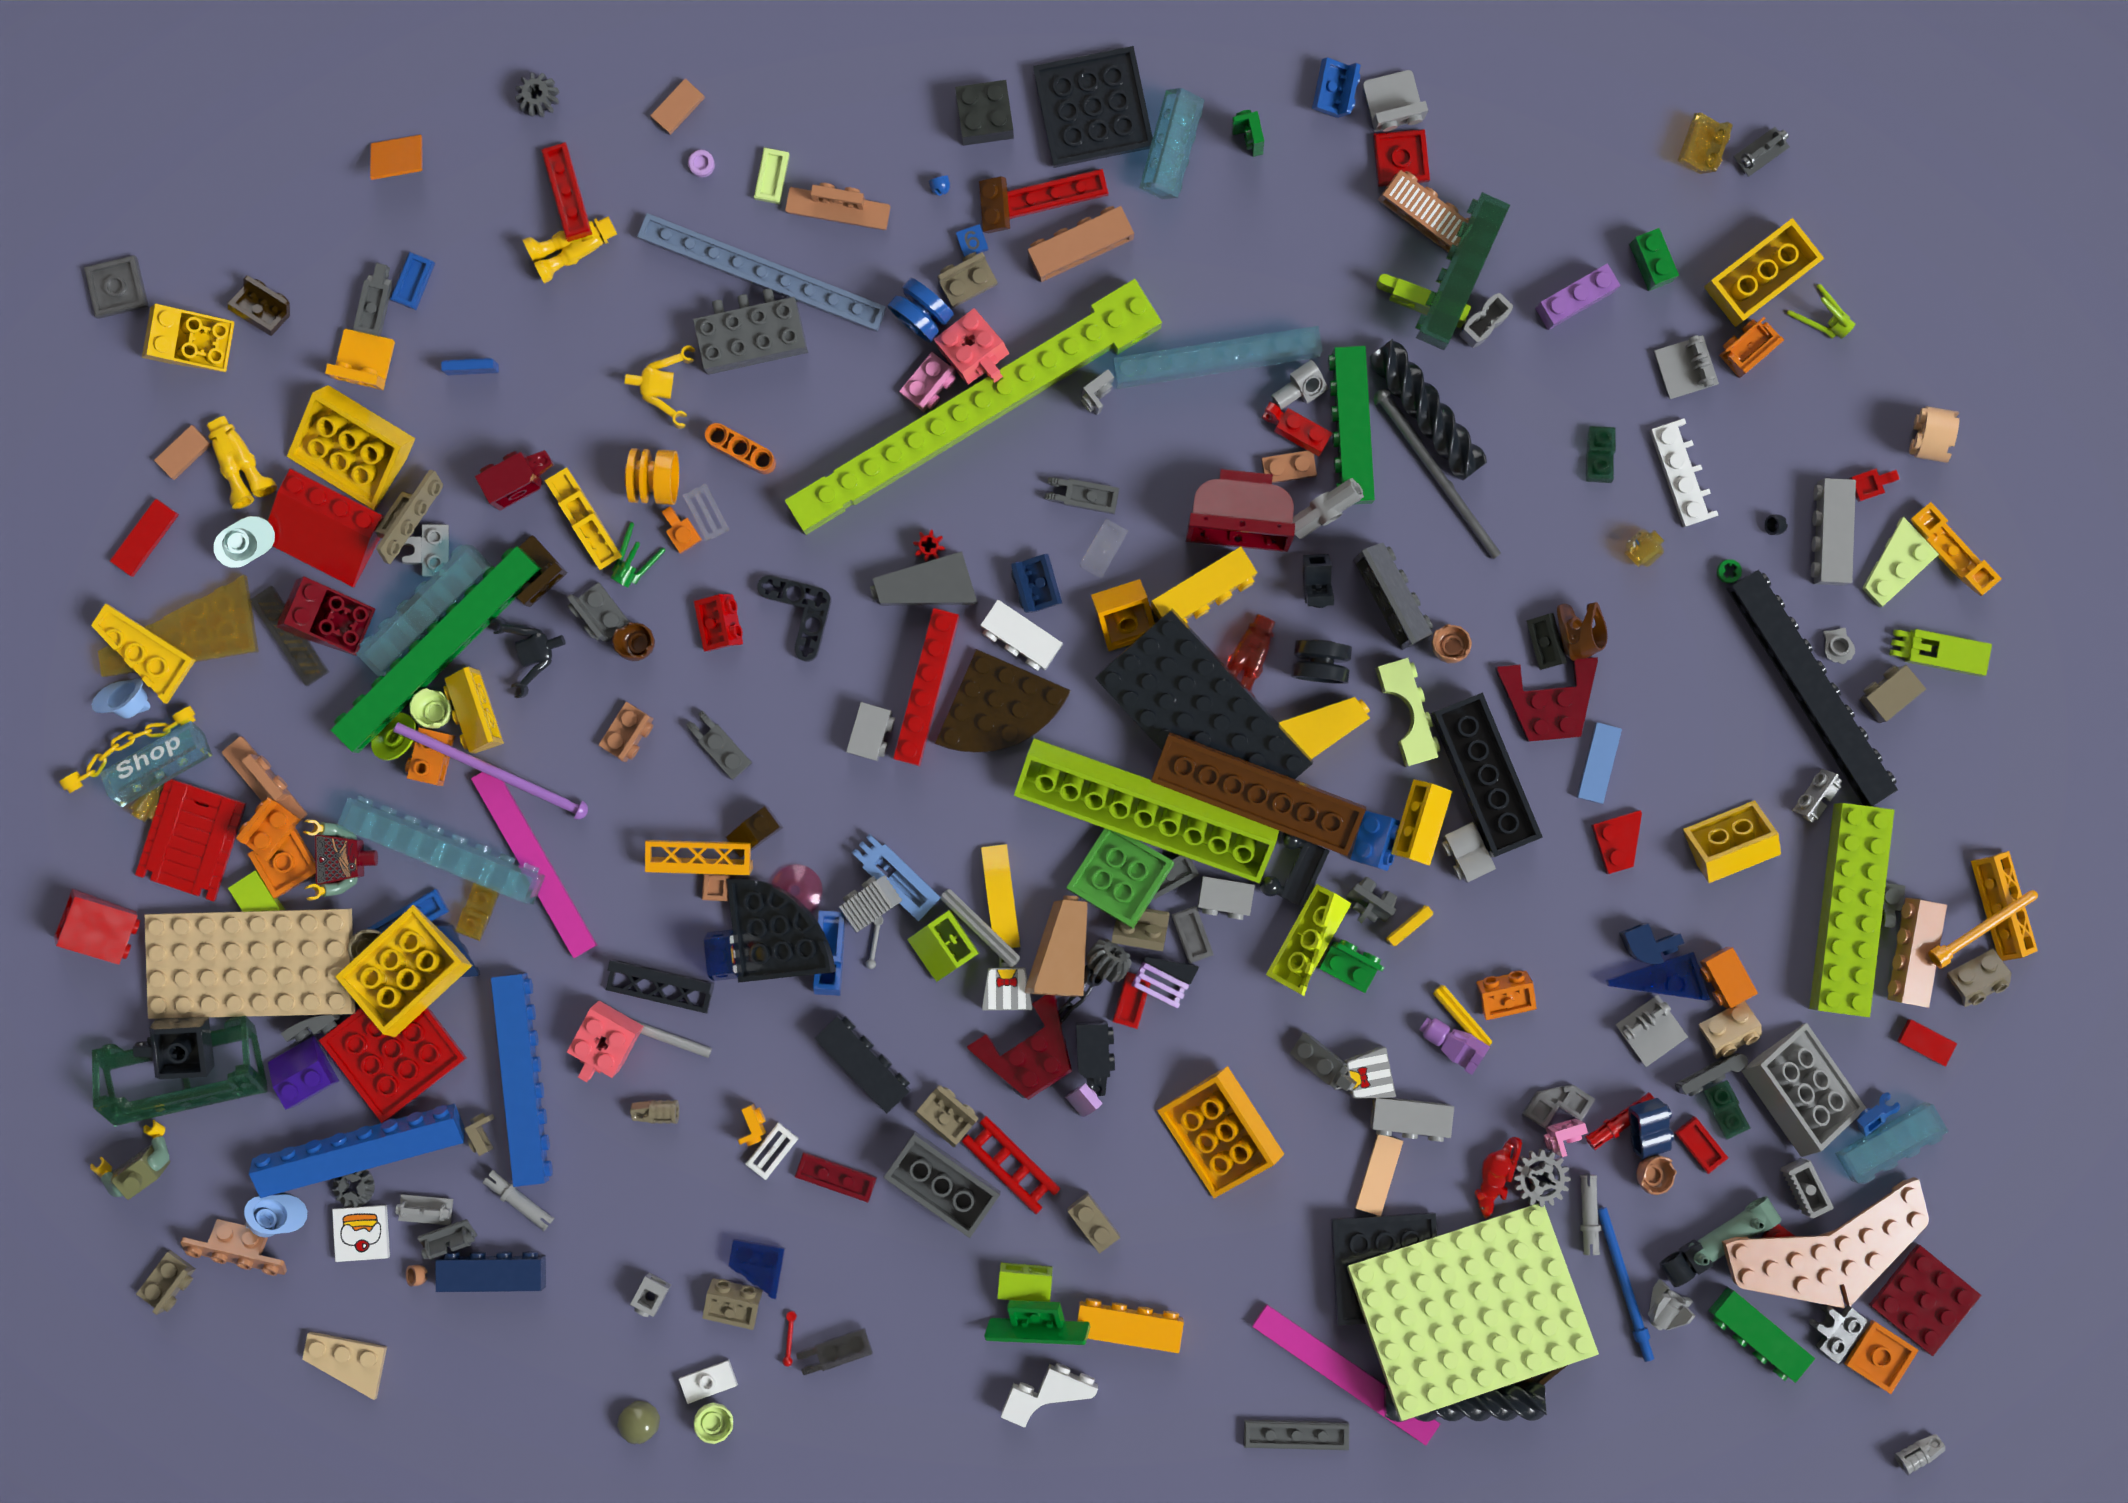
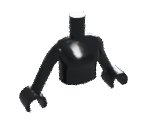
(531, 650)

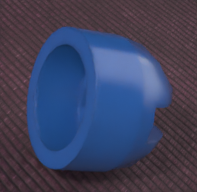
(940, 185)

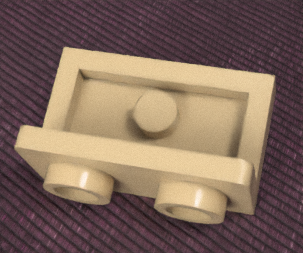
(1731, 1030)

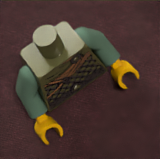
(140, 1169)

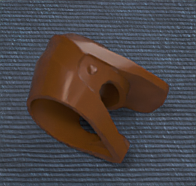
(1578, 636)

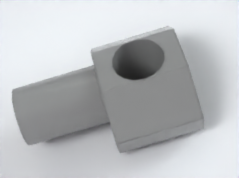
(1305, 383)

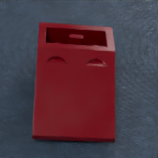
(325, 616)

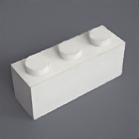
(1020, 636)

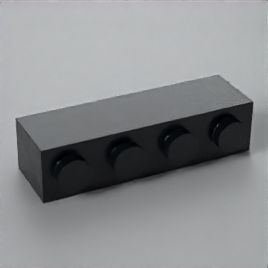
(863, 1064)

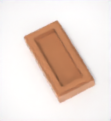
(677, 106)
(183, 452)

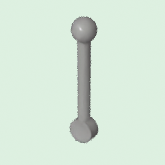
(870, 964)

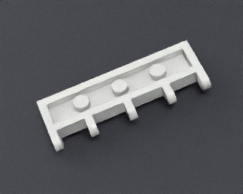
(1681, 474)

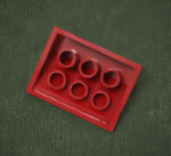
(323, 528)

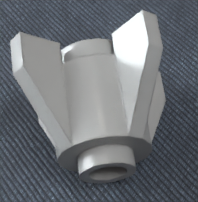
(1668, 1308)

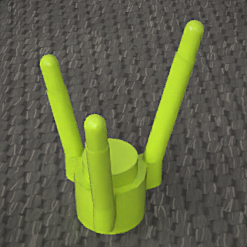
(1839, 324)

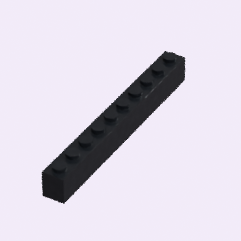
(1812, 688)

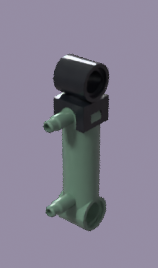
(1700, 1254)

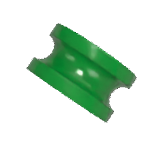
(1737, 572)

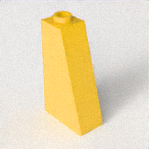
(1326, 725)

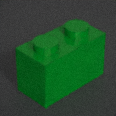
(1653, 259)

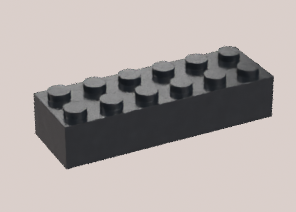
(1486, 775)

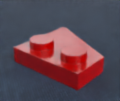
(1618, 841)

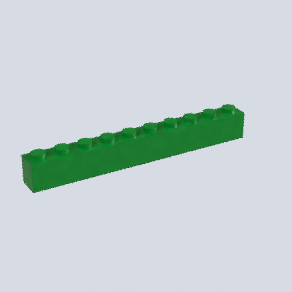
(435, 650)

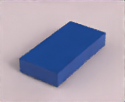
(412, 281)
(470, 366)

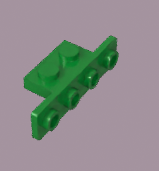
(1037, 1324)

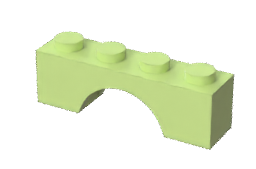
(1399, 680)

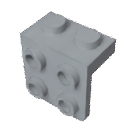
(1394, 101)

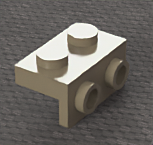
(1980, 978)
(947, 1115)

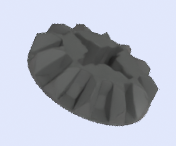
(353, 1199)

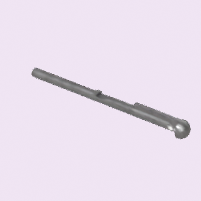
(1384, 398)

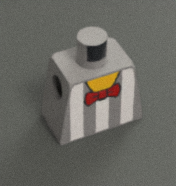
(1006, 988)
(1372, 1074)

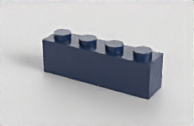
(490, 1273)

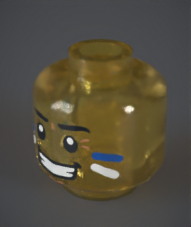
(1645, 548)

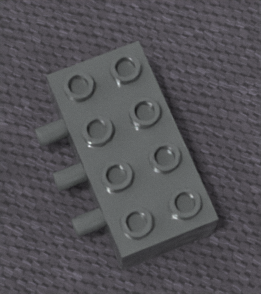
(750, 333)

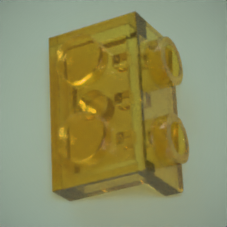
(1705, 144)

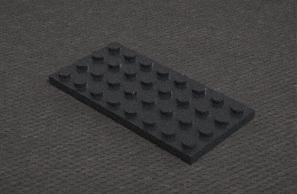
(1182, 688)

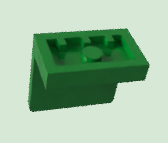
(1349, 966)

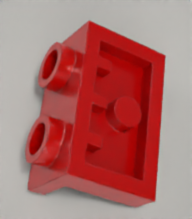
(718, 622)

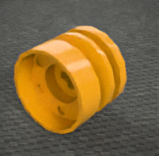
(649, 476)

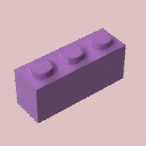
(1577, 296)

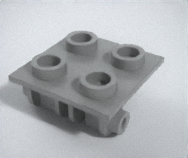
(1686, 367)
(1651, 1030)

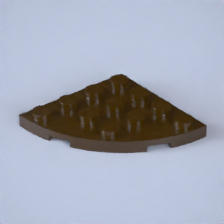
(998, 706)

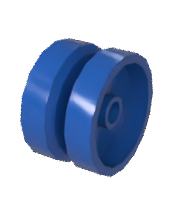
(919, 310)

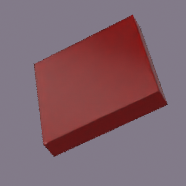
(1401, 152)

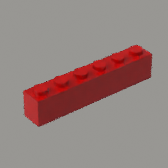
(926, 687)

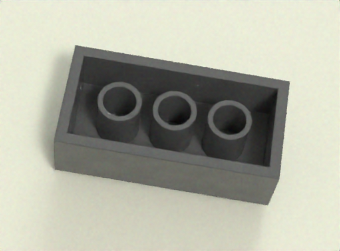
(942, 1184)

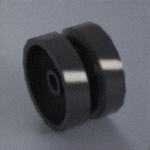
(1321, 658)

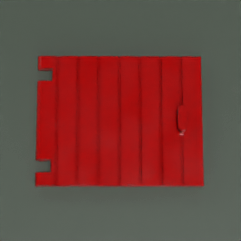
(190, 841)

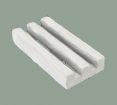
(785, 1133)

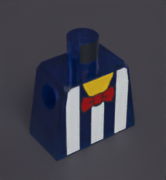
(720, 955)

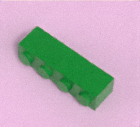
(1761, 1334)

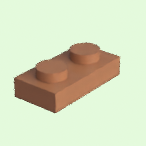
(1290, 466)

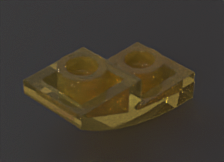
(477, 912)

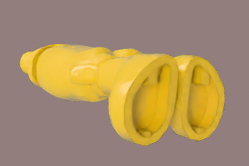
(571, 251)
(233, 457)

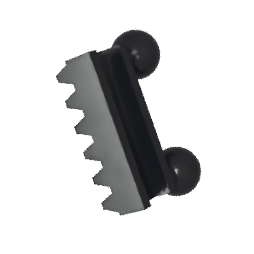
(1303, 874)

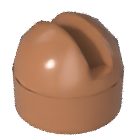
(416, 1275)

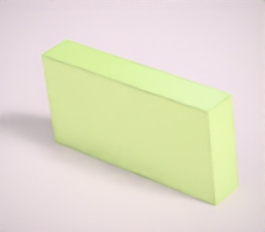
(771, 175)

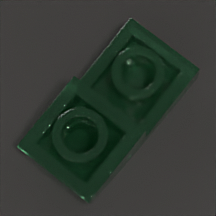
(1600, 454)
(1726, 1110)

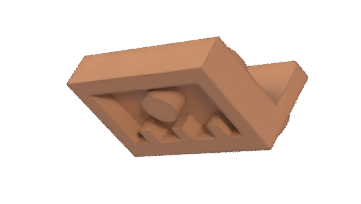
(627, 732)

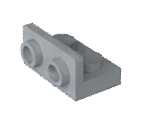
(1098, 387)

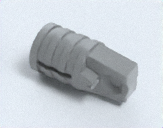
(1919, 1453)

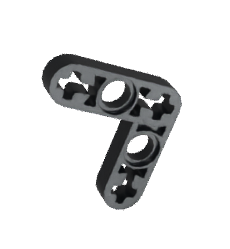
(810, 611)

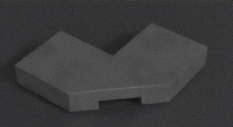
(1546, 1103)

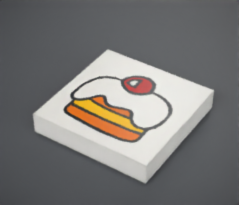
(361, 1233)

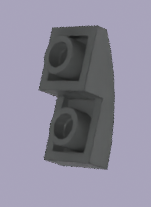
(316, 1024)

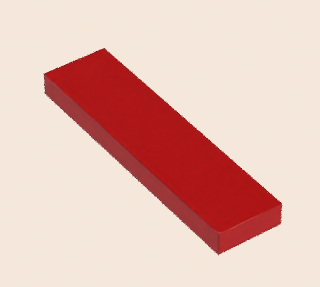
(566, 192)
(1057, 193)

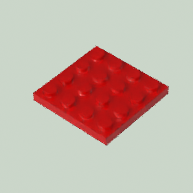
(388, 1068)

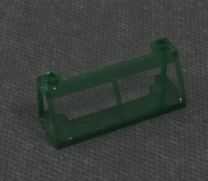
(240, 1083)

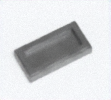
(1192, 934)

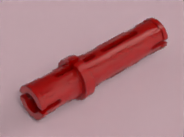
(1612, 1127)

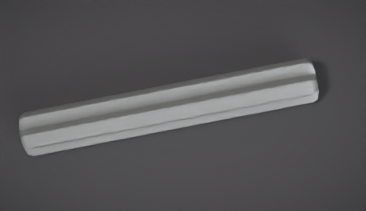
(980, 928)

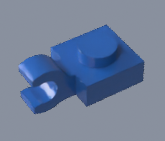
(1873, 1118)

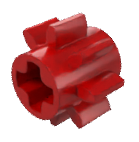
(924, 540)

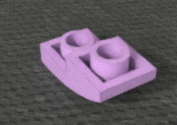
(1084, 1100)

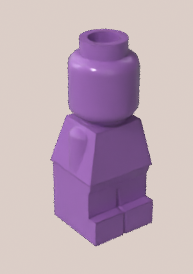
(1457, 1045)

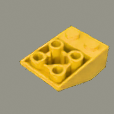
(187, 338)

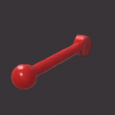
(791, 1317)

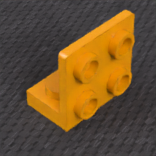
(362, 359)

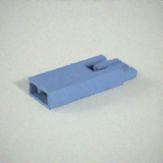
(914, 891)

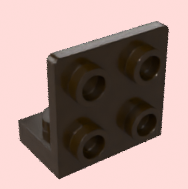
(549, 574)

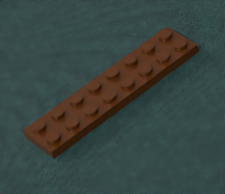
(1258, 794)

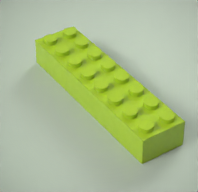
(1851, 909)

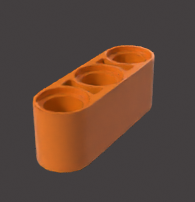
(733, 438)

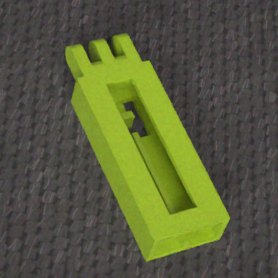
(1411, 295)
(1952, 653)
(254, 895)

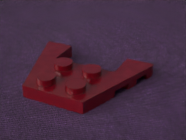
(1550, 712)
(1035, 1061)

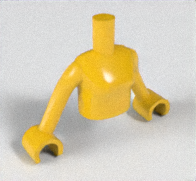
(658, 383)

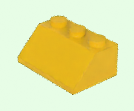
(472, 710)
(1732, 841)

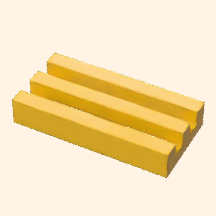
(1409, 926)

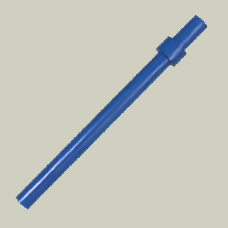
(1640, 1332)

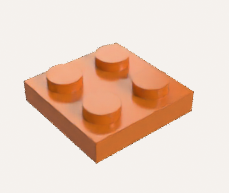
(287, 867)
(1881, 1356)

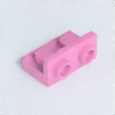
(928, 382)
(1567, 1130)

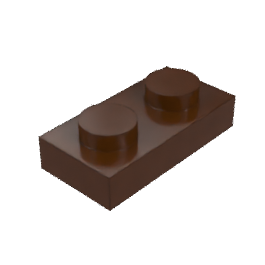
(994, 204)

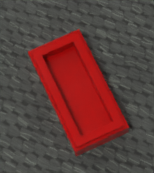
(1130, 1003)
(1927, 1042)
(1701, 1145)

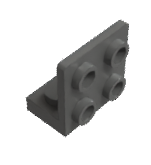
(599, 613)

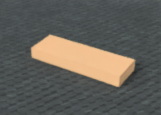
(1379, 1174)

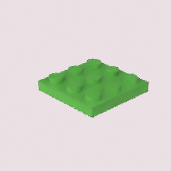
(1120, 876)

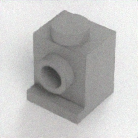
(640, 1301)

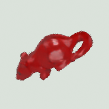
(1496, 1171)

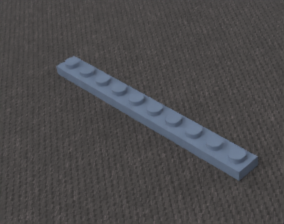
(761, 272)

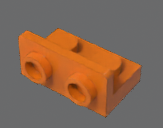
(268, 828)
(1507, 994)

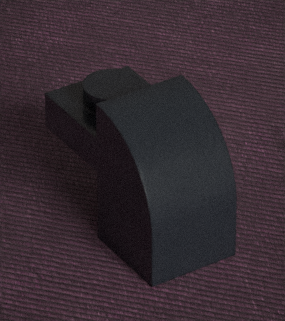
(1317, 580)

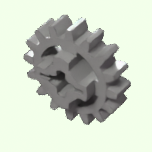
(1544, 1168)

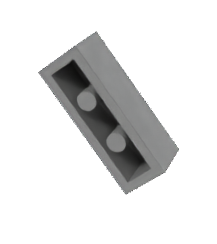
(1412, 1118)

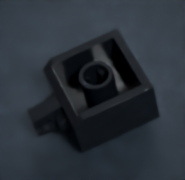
(167, 1043)
(1094, 1055)

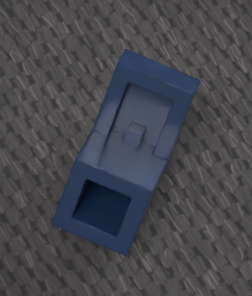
(1643, 946)

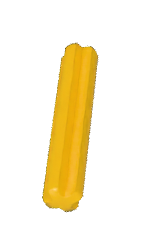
(1460, 1014)

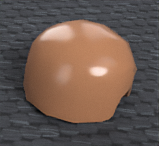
(1451, 643)
(1656, 1174)

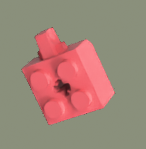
(972, 347)
(597, 1053)

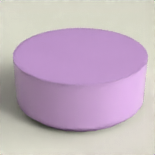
(701, 163)

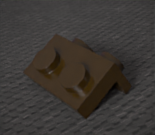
(260, 306)

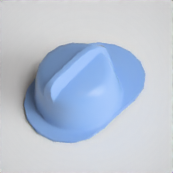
(122, 698)
(274, 1215)

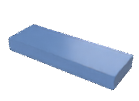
(1599, 763)

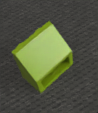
(943, 946)

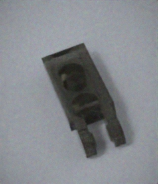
(837, 1351)

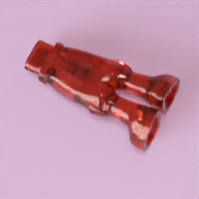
(1252, 651)

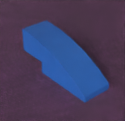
(834, 927)

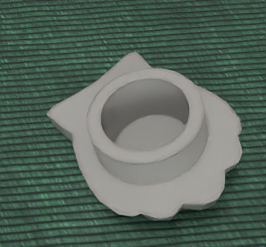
(1838, 646)

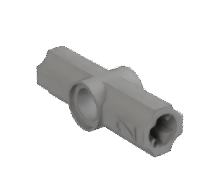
(1327, 508)

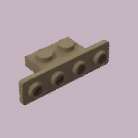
(405, 516)

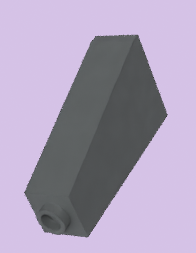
(930, 583)

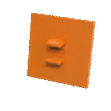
(396, 157)

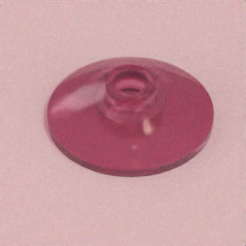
(805, 879)

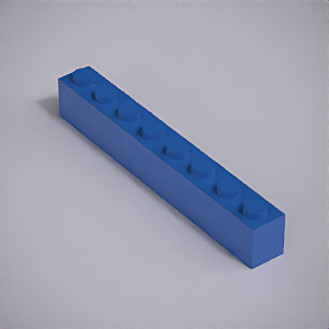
(520, 1079)
(357, 1150)

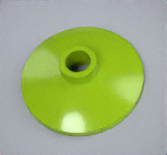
(389, 744)

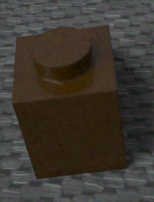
(755, 829)

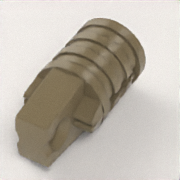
(655, 1111)

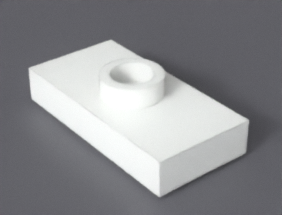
(708, 1381)

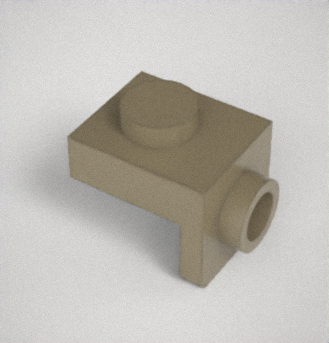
(478, 1140)

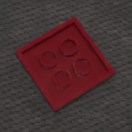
(1925, 1299)

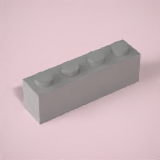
(1834, 531)

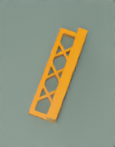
(698, 863)
(1995, 895)

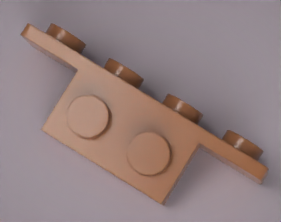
(838, 205)
(259, 776)
(235, 1245)

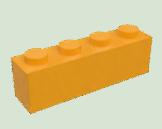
(1131, 1326)

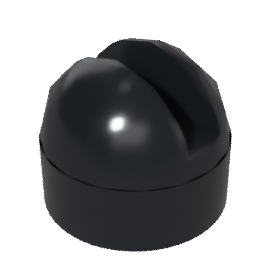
(1770, 523)

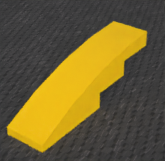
(583, 518)

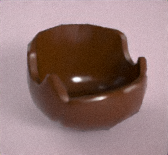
(633, 641)

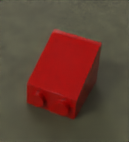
(96, 927)

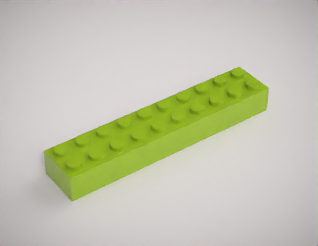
(1145, 810)

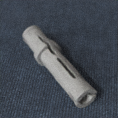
(518, 1200)
(1590, 1215)

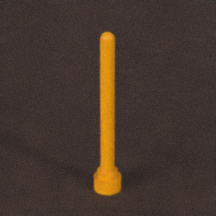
(1943, 954)

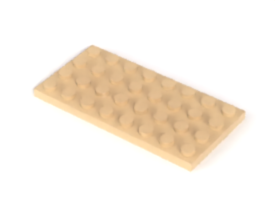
(247, 963)

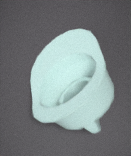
(244, 541)

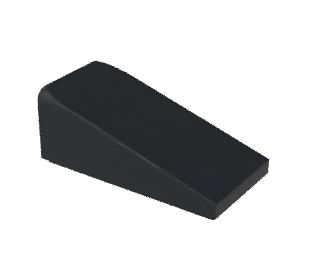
(1181, 971)

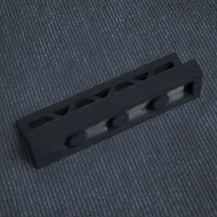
(660, 976)

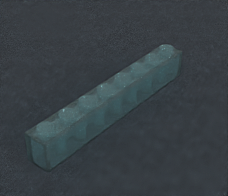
(1217, 357)
(440, 850)

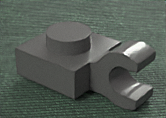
(1892, 902)

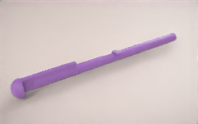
(580, 810)

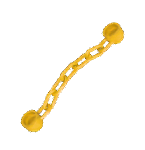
(73, 781)

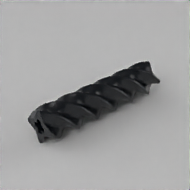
(1423, 403)
(1502, 1403)

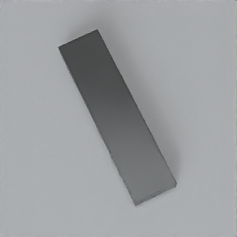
(1296, 1434)

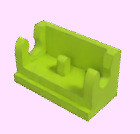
(1025, 1282)

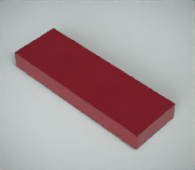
(835, 1177)

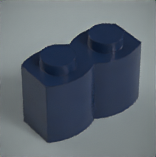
(1650, 1128)

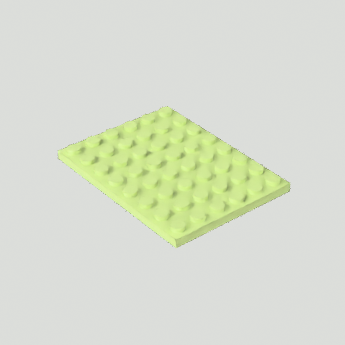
(1472, 1311)

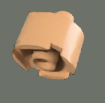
(1935, 434)

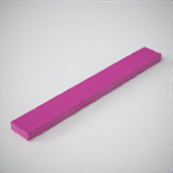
(528, 850)
(1335, 1368)

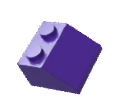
(301, 1073)

